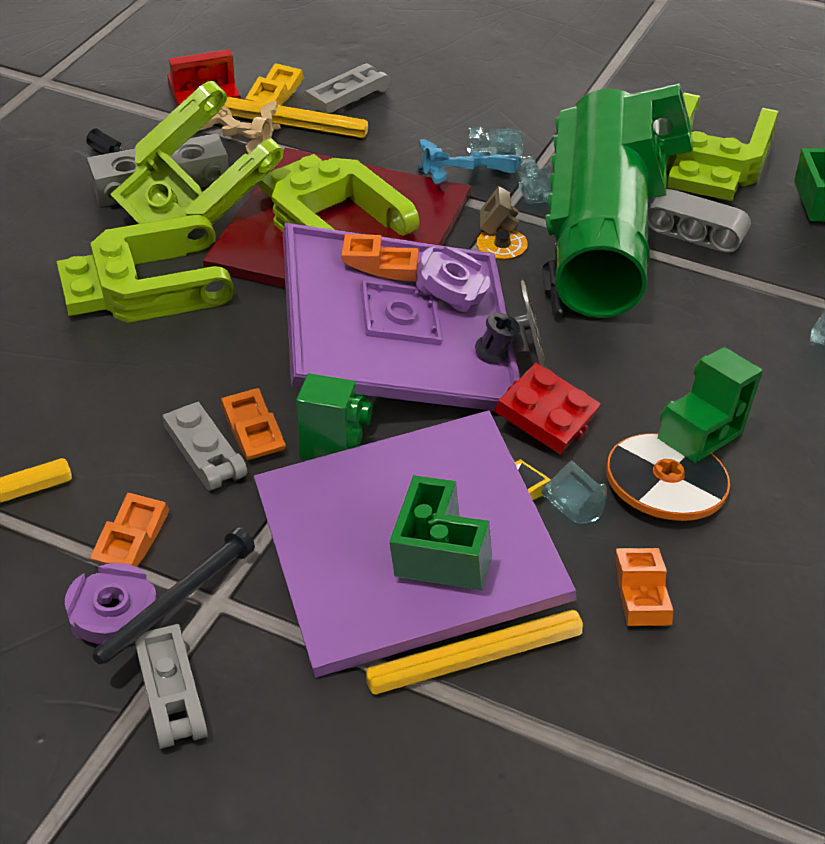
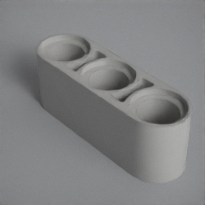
(698, 221)

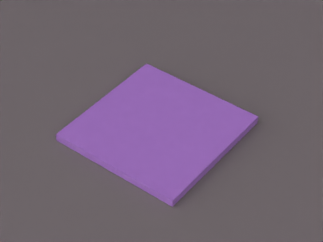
(387, 329)
(335, 530)

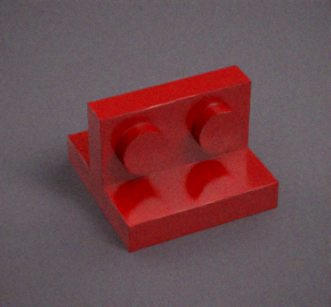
(192, 71)

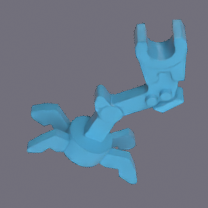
(435, 159)

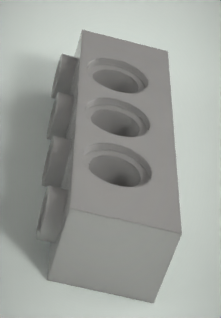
(199, 157)

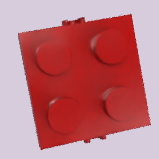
(547, 408)

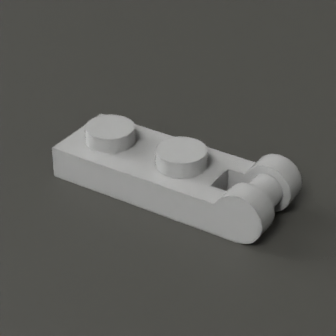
(347, 88)
(204, 446)
(170, 685)

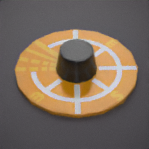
(503, 243)

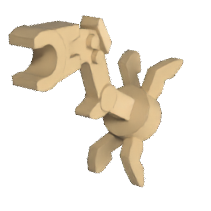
(258, 130)

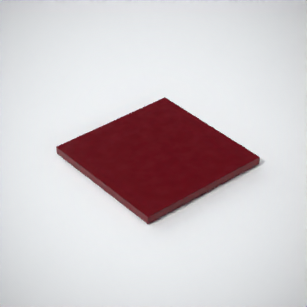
(254, 245)

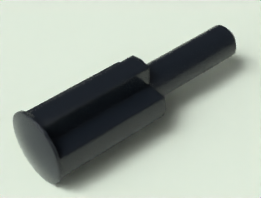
(103, 142)
(549, 274)

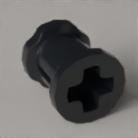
(497, 337)

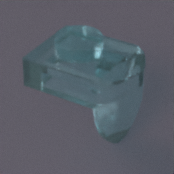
(576, 494)

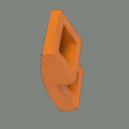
(369, 256)
(252, 424)
(132, 531)
(643, 587)

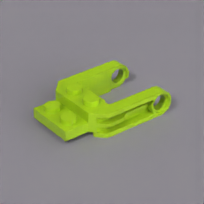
(720, 163)
(316, 184)
(165, 191)
(110, 277)

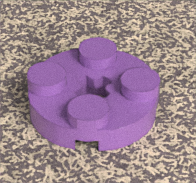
(452, 277)
(114, 581)

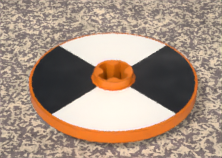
(664, 481)

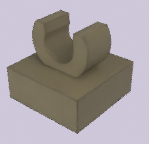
(498, 212)

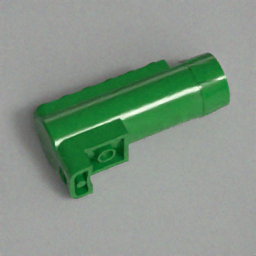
(603, 174)

